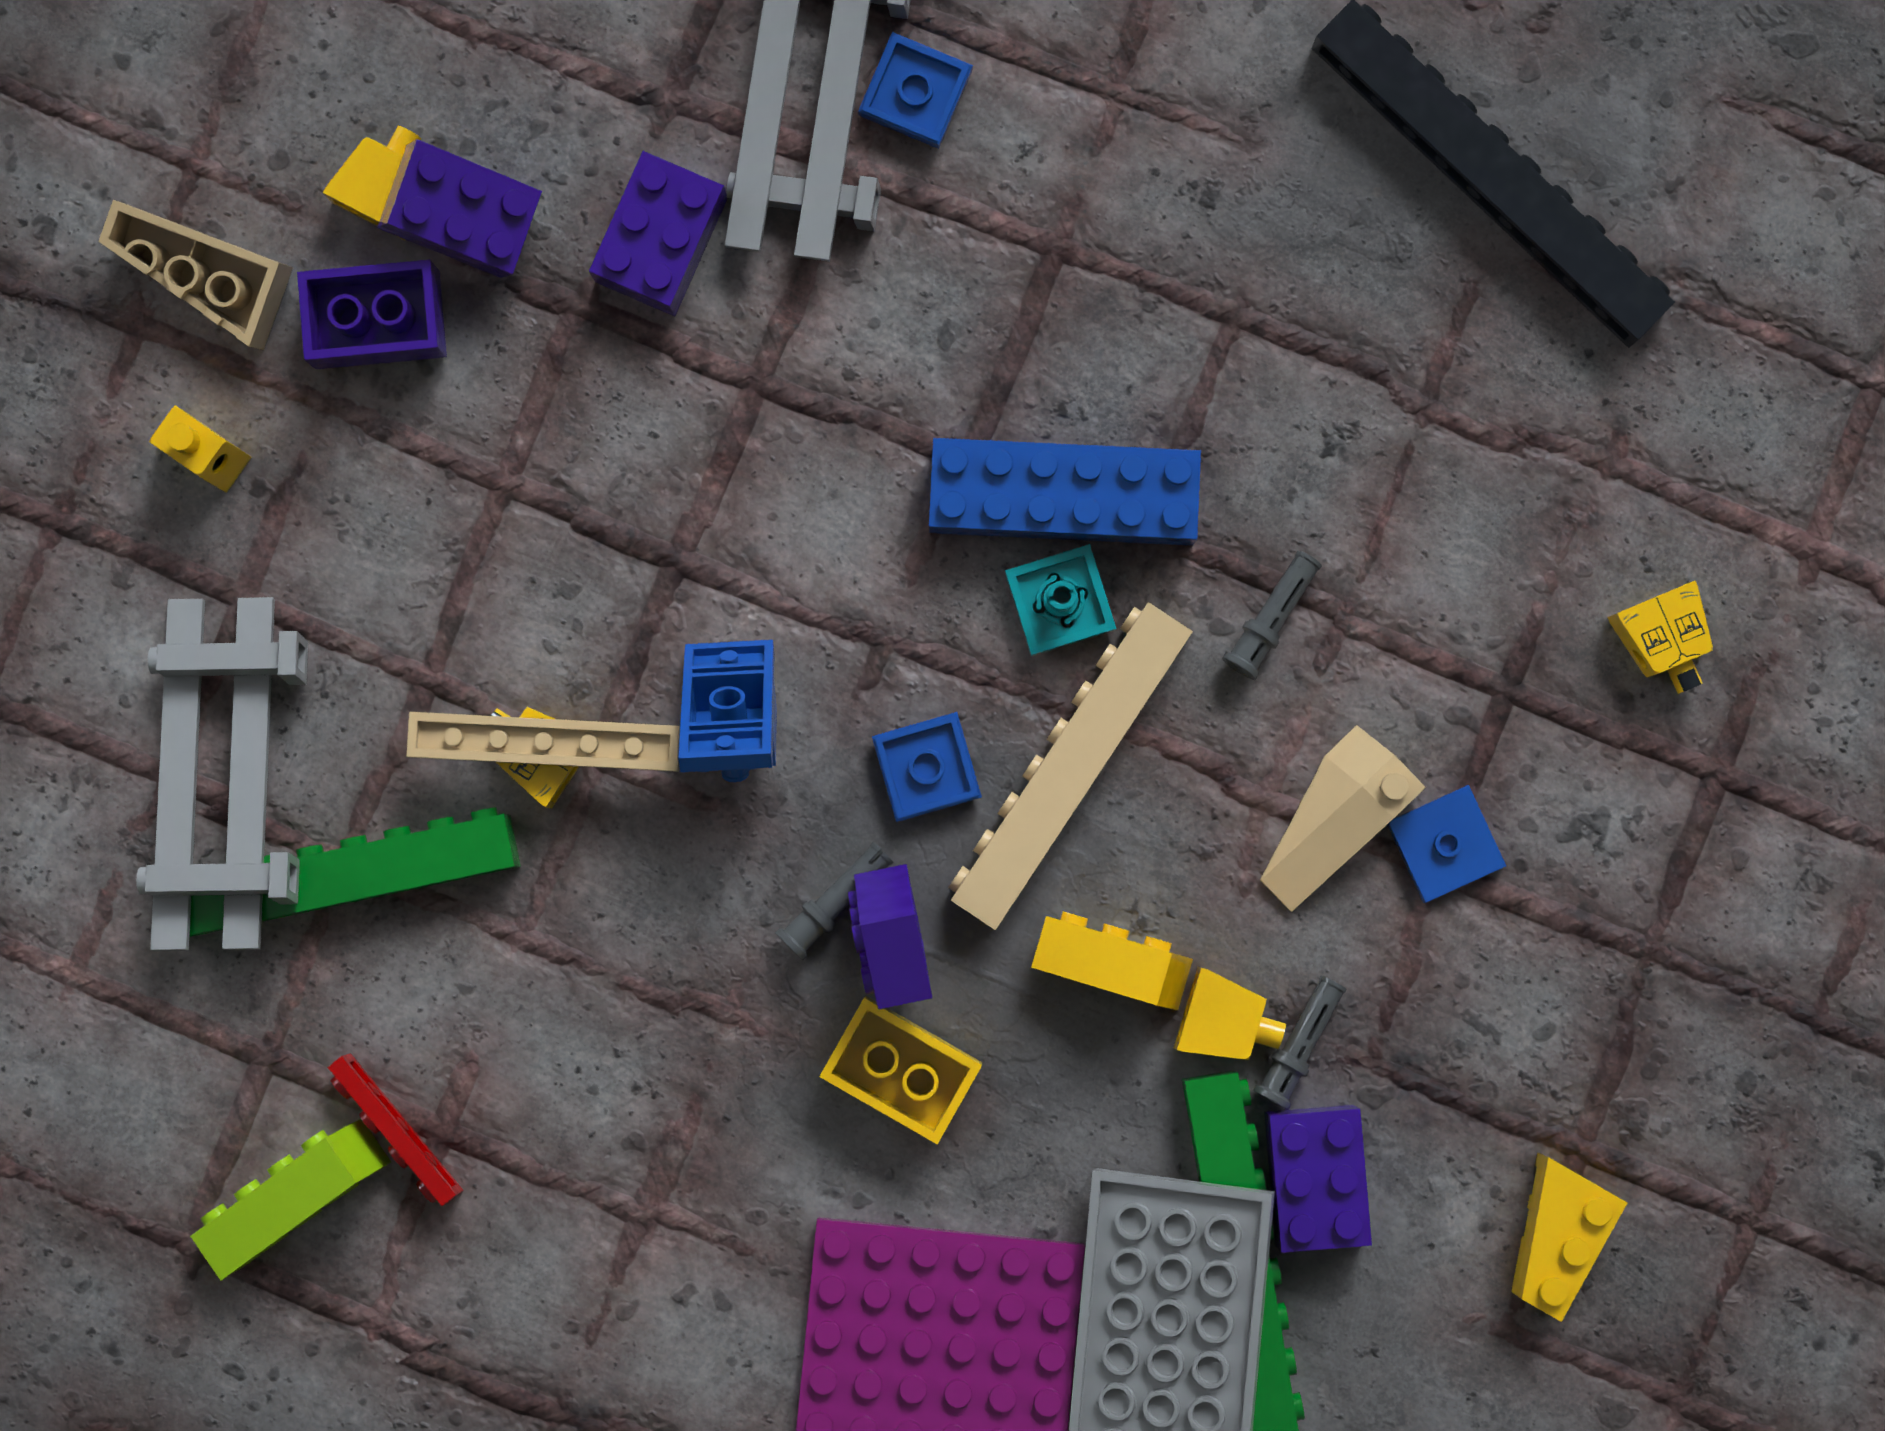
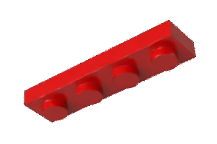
(405, 1143)

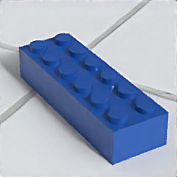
(1064, 491)

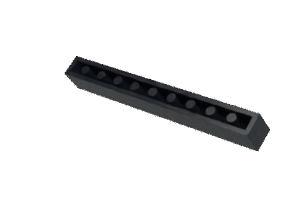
(1492, 173)

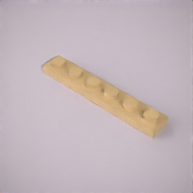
(543, 741)

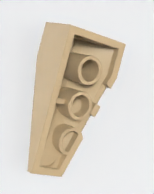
(1346, 805)

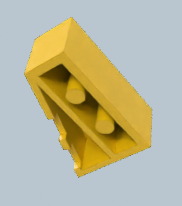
(1112, 961)
(1562, 1236)

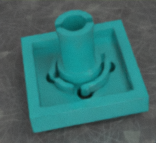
(1089, 615)

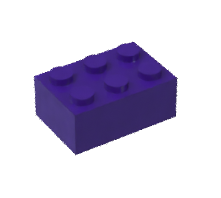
(459, 209)
(658, 233)
(371, 314)
(889, 937)
(1318, 1178)

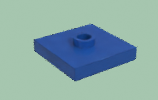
(915, 90)
(926, 767)
(1446, 844)

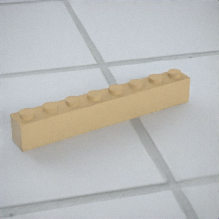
(1070, 766)

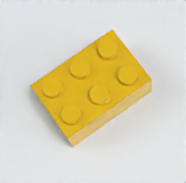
(901, 1070)

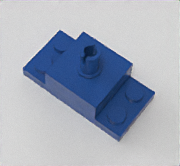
(728, 708)

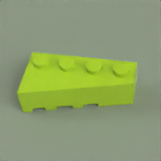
(289, 1197)

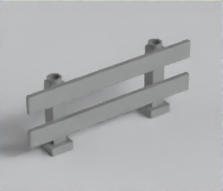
(821, 194)
(245, 874)

